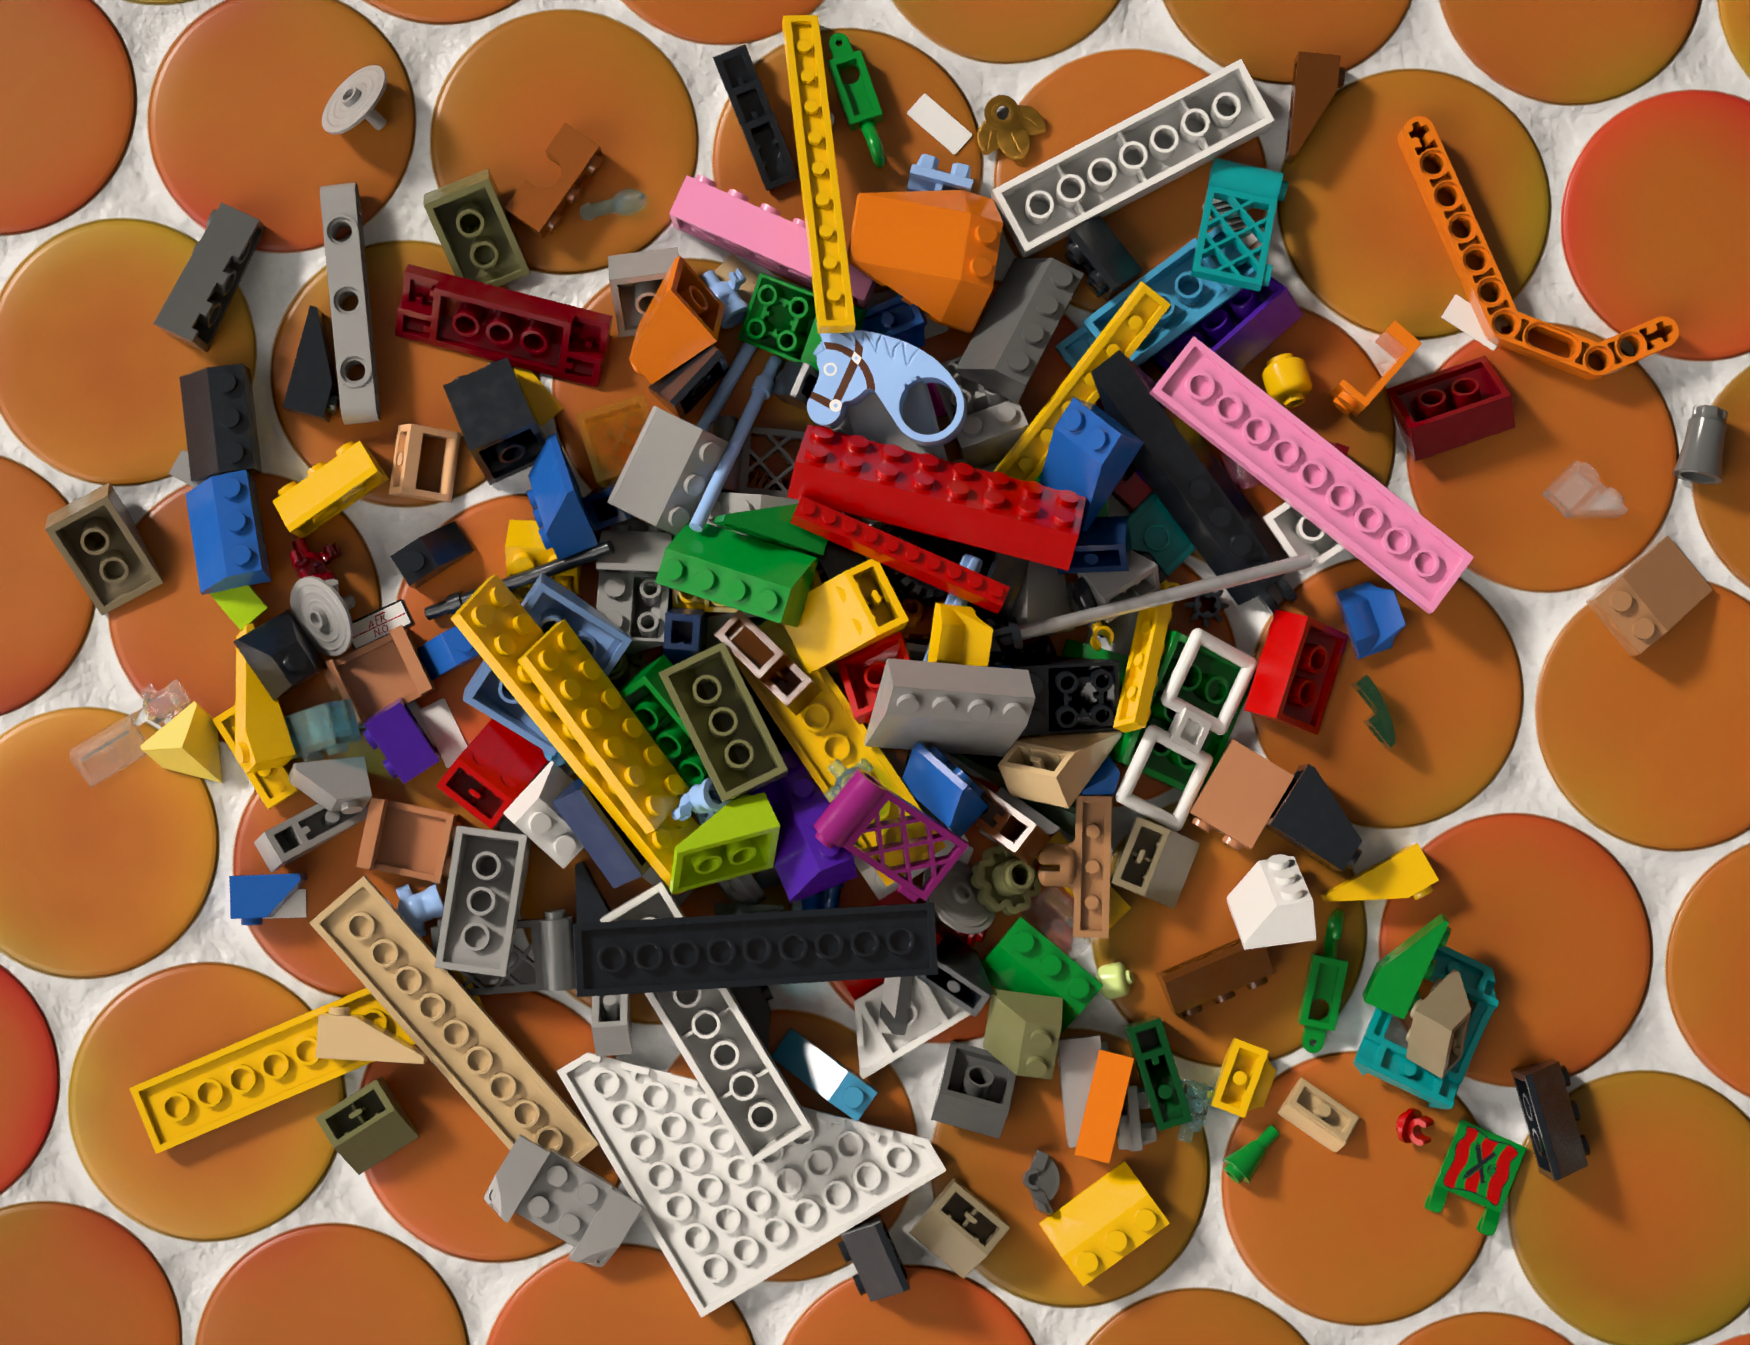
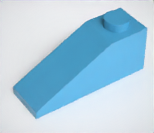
(825, 1074)

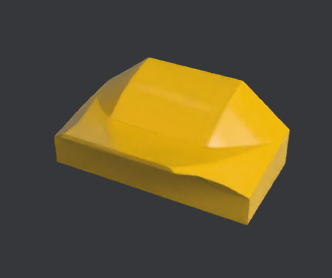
(959, 636)
(1243, 1079)

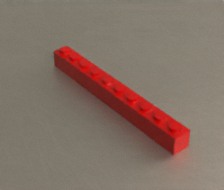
(899, 554)

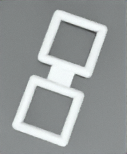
(1187, 730)

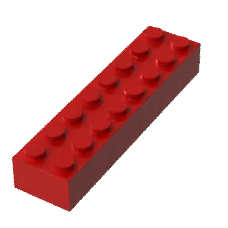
(937, 497)

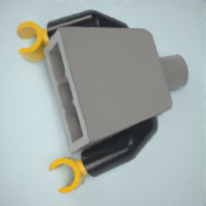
(1102, 588)

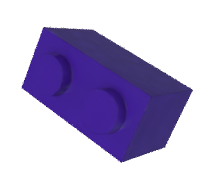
(401, 741)

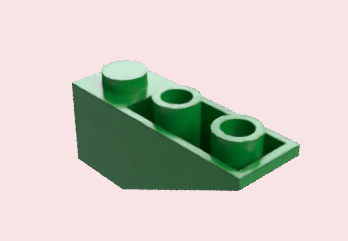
(1400, 973)

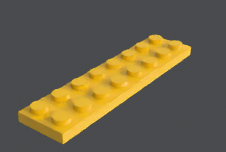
(830, 732)

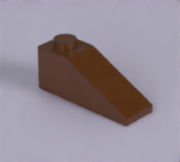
(1313, 87)
(1010, 827)

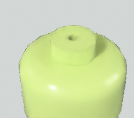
(1115, 980)

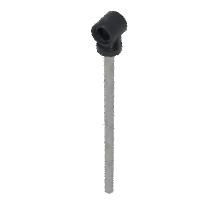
(1013, 635)

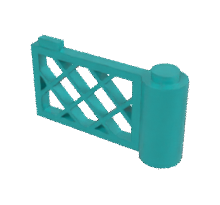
(1243, 189)

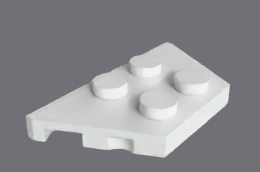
(927, 1017)

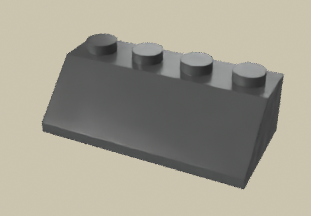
(1019, 325)

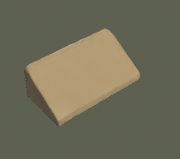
(1318, 1115)

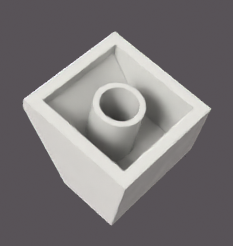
(1301, 536)
(540, 819)

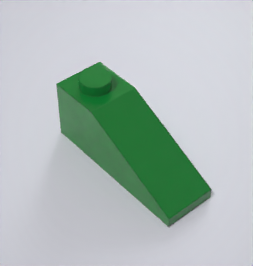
(774, 527)

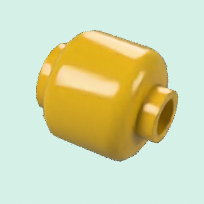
(1287, 380)

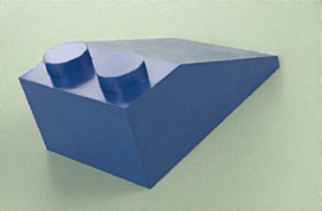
(1088, 456)

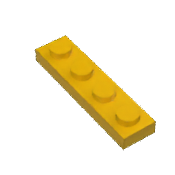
(1142, 668)

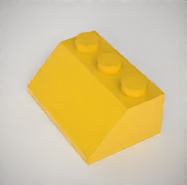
(329, 489)
(1104, 1223)

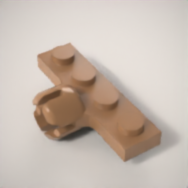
(1084, 866)

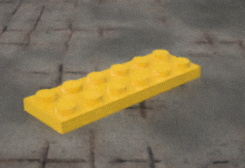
(604, 726)

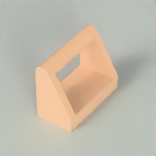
(407, 462)

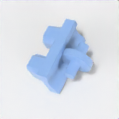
(926, 177)

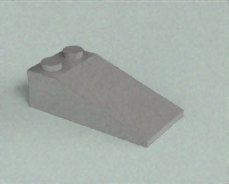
(483, 900)

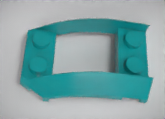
(1389, 1059)

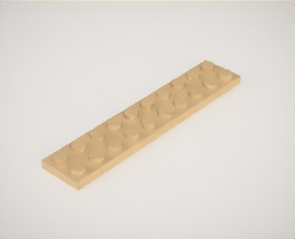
(448, 1023)

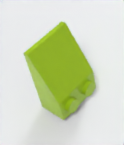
(728, 845)

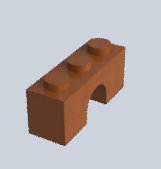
(541, 208)

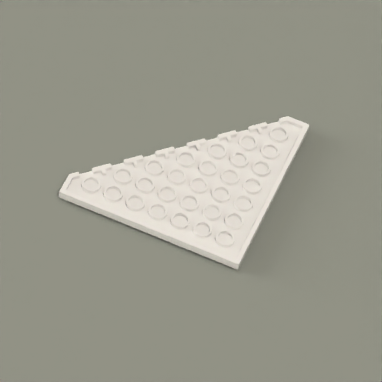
(702, 1200)

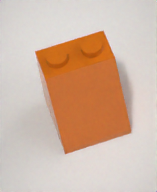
(677, 323)

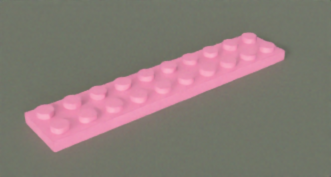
(1311, 475)

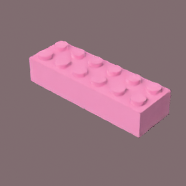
(753, 233)

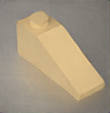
(358, 1038)

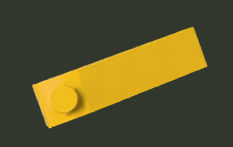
(259, 721)

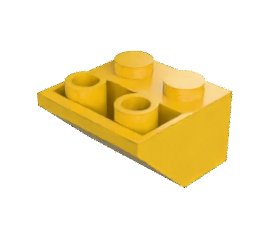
(526, 550)

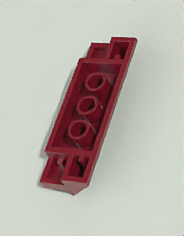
(503, 324)

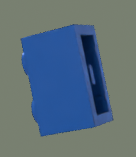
(943, 788)

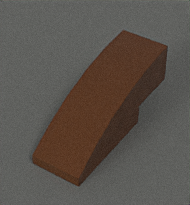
(768, 662)

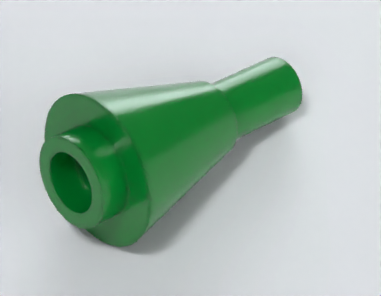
(1245, 1161)

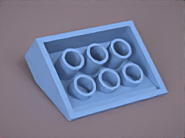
(547, 605)

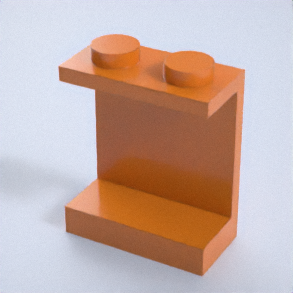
(1398, 344)

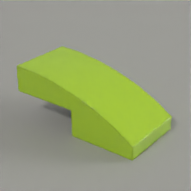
(241, 604)

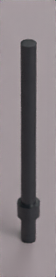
(456, 600)

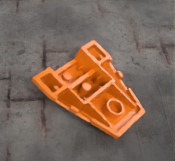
(930, 250)

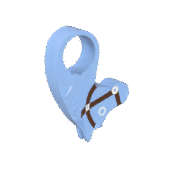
(877, 364)

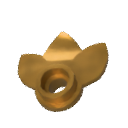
(1010, 133)

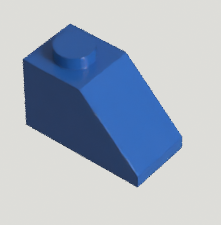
(446, 653)
(261, 895)

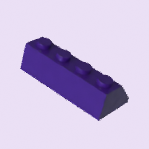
(1239, 326)
(800, 858)

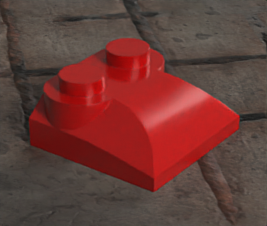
(864, 670)

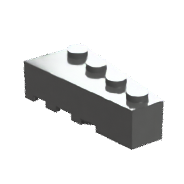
(211, 277)

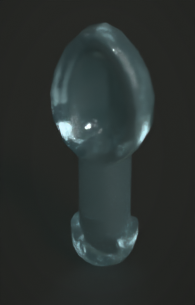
(623, 203)

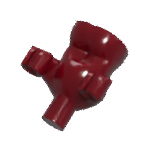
(312, 563)

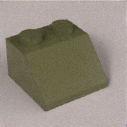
(1024, 1032)

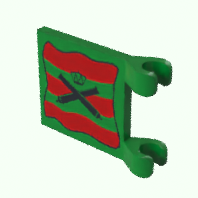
(1478, 1169)

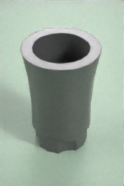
(1703, 446)

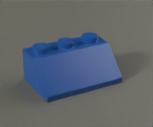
(559, 503)
(227, 532)

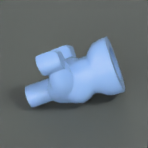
(727, 293)
(699, 799)
(419, 907)

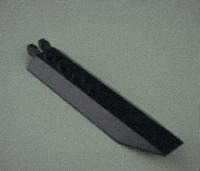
(1191, 482)

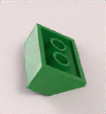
(1034, 965)

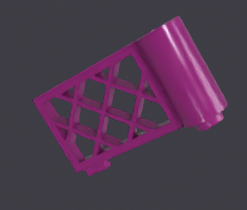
(852, 815)

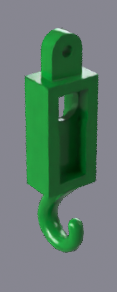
(857, 99)
(1323, 981)

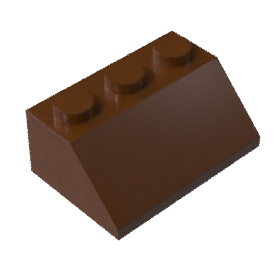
(1214, 976)

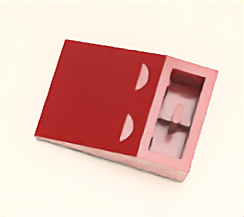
(492, 773)

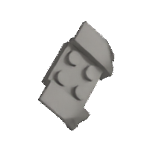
(562, 1201)

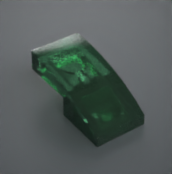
(1380, 720)

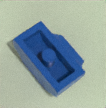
(897, 320)
(1370, 617)

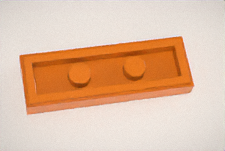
(1104, 1106)

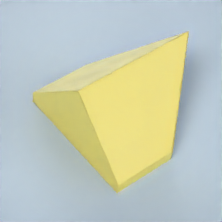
(188, 744)

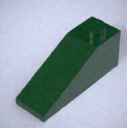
(1158, 1072)

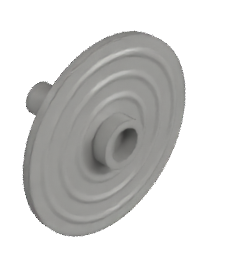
(356, 101)
(323, 614)
(957, 901)

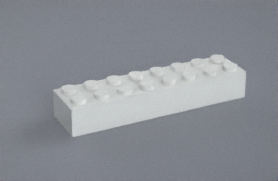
(1132, 158)
(723, 1050)

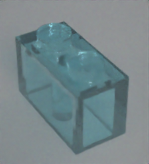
(323, 729)

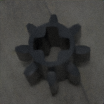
(1216, 607)

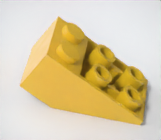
(846, 616)

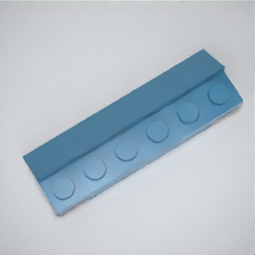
(1189, 299)

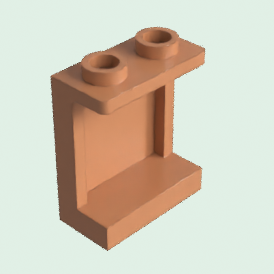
(380, 674)
(1240, 796)
(408, 840)

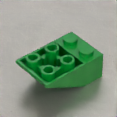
(784, 320)

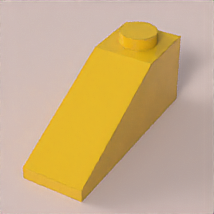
(1395, 877)

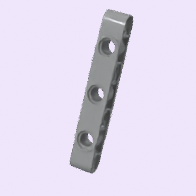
(354, 328)

